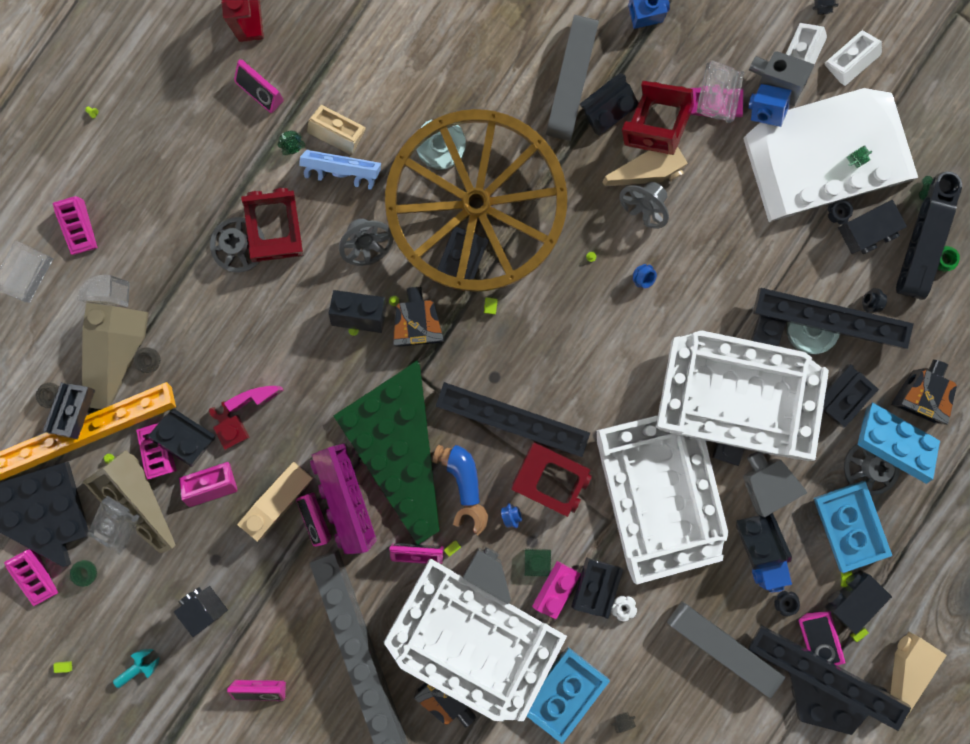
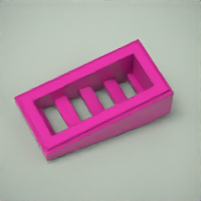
(61, 208)
(148, 462)
(18, 573)

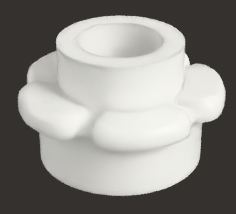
(617, 606)

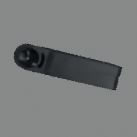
(929, 236)

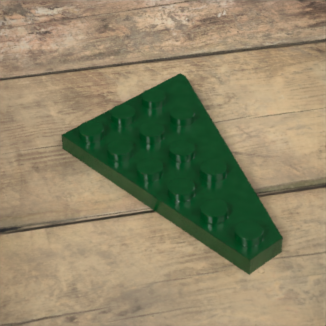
(394, 444)

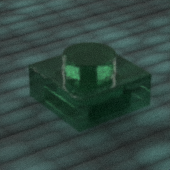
(537, 562)

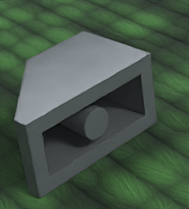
(488, 574)

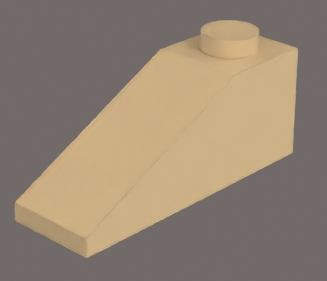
(648, 168)
(275, 502)
(914, 668)

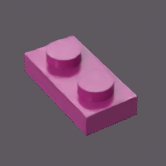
(556, 590)

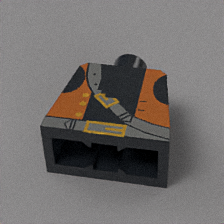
(416, 321)
(928, 394)
(443, 706)

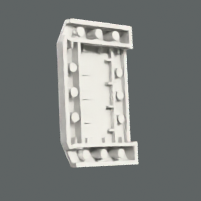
(806, 157)
(743, 395)
(662, 499)
(472, 645)

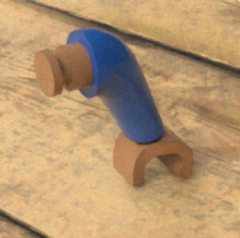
(463, 468)

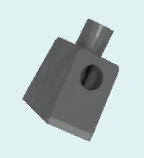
(783, 72)
(771, 484)

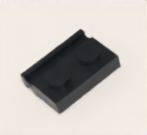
(609, 104)
(451, 257)
(847, 395)
(69, 410)
(181, 437)
(763, 541)
(597, 588)

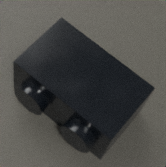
(872, 227)
(357, 311)
(858, 601)
(199, 610)

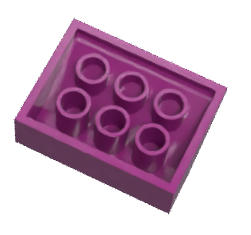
(344, 499)

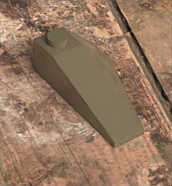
(108, 348)
(127, 484)

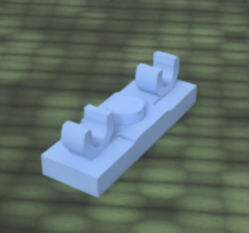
(340, 167)

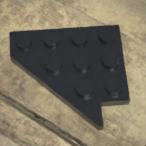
(43, 512)

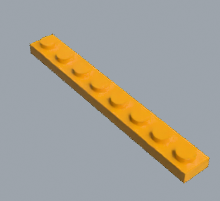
(96, 426)

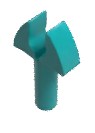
(138, 667)

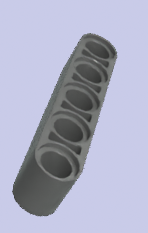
(572, 77)
(726, 649)

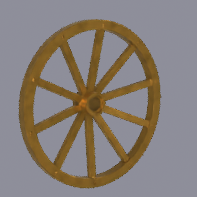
(441, 125)

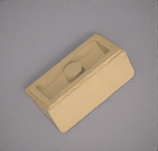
(335, 129)

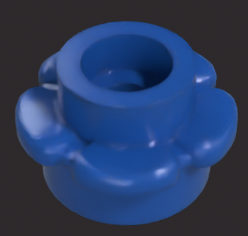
(644, 276)
(511, 515)

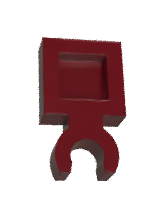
(230, 430)

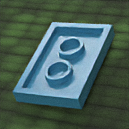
(899, 443)
(852, 526)
(566, 695)

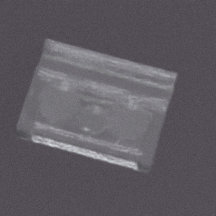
(720, 91)
(113, 524)

